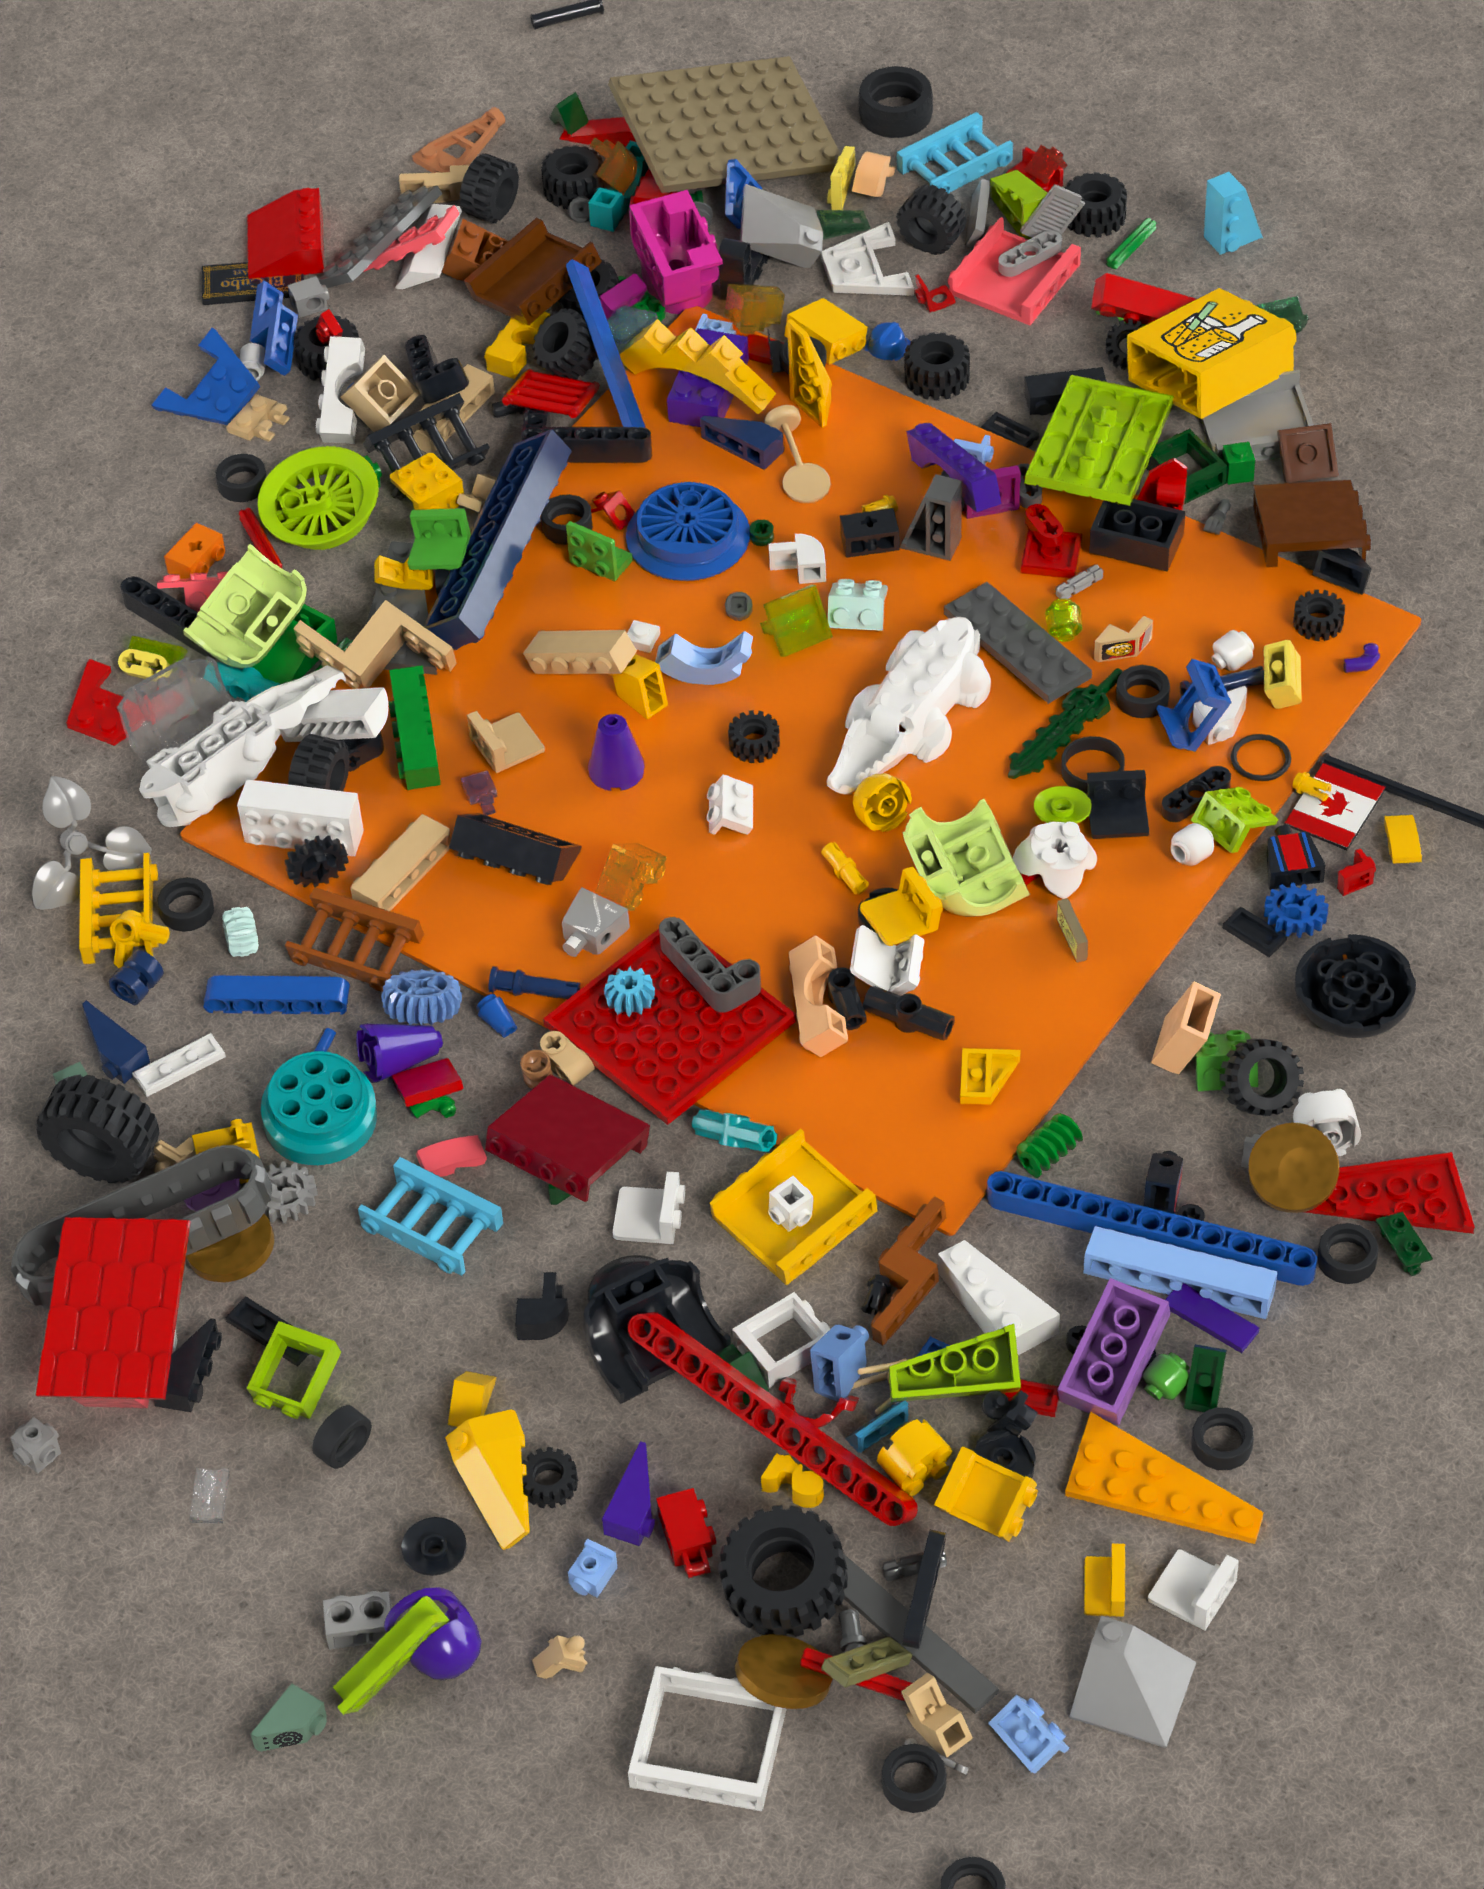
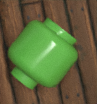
(1166, 1376)

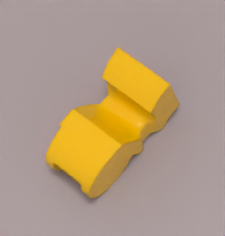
(806, 1485)

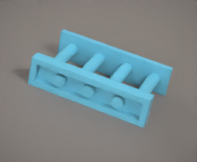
(953, 139)
(433, 1190)

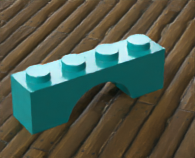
(610, 205)

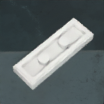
(178, 1065)

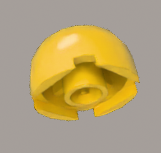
(881, 801)

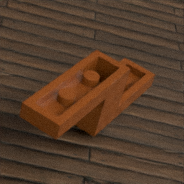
(908, 1270)

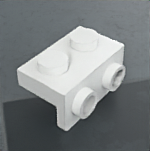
(730, 805)

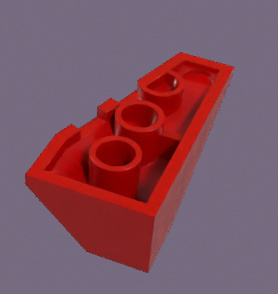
(610, 128)

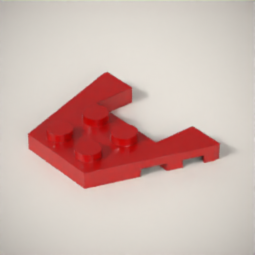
(96, 709)

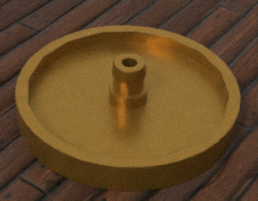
(1293, 1167)
(235, 1255)
(773, 1673)

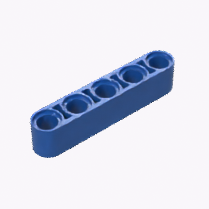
(276, 994)

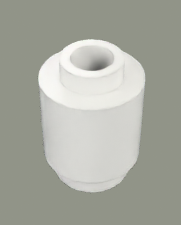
(253, 356)

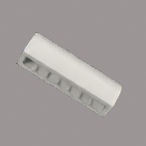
(343, 716)

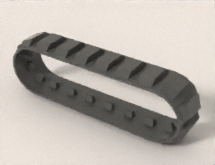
(151, 1196)

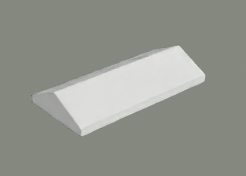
(428, 262)

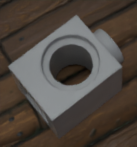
(308, 296)

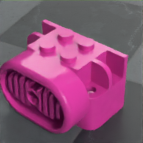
(675, 251)

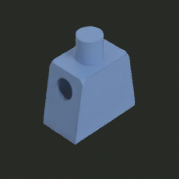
(837, 1359)

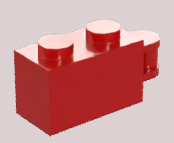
(686, 1531)

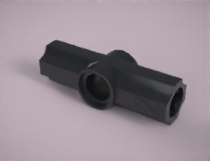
(908, 1013)

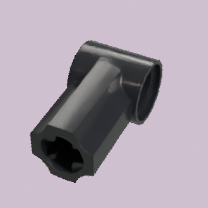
(846, 998)

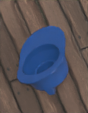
(887, 342)

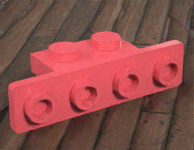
(196, 588)

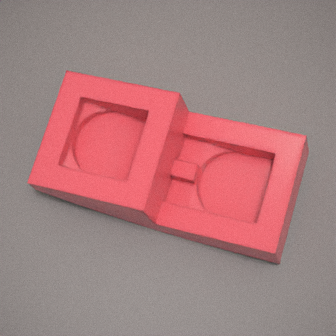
(450, 1154)

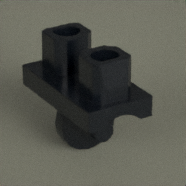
(1011, 1414)

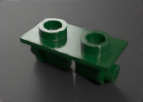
(1404, 1242)

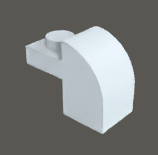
(804, 554)

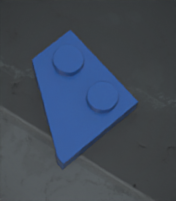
(736, 179)

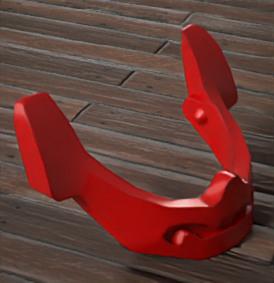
(849, 1403)

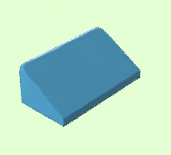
(879, 1427)

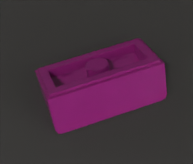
(623, 294)

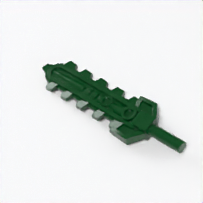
(1078, 707)

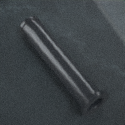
(566, 13)

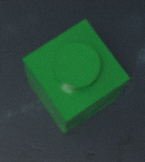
(1240, 462)

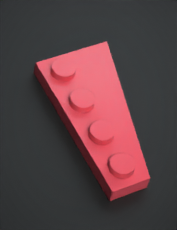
(416, 240)

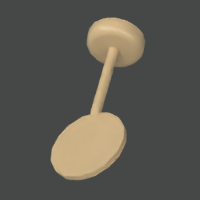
(805, 480)

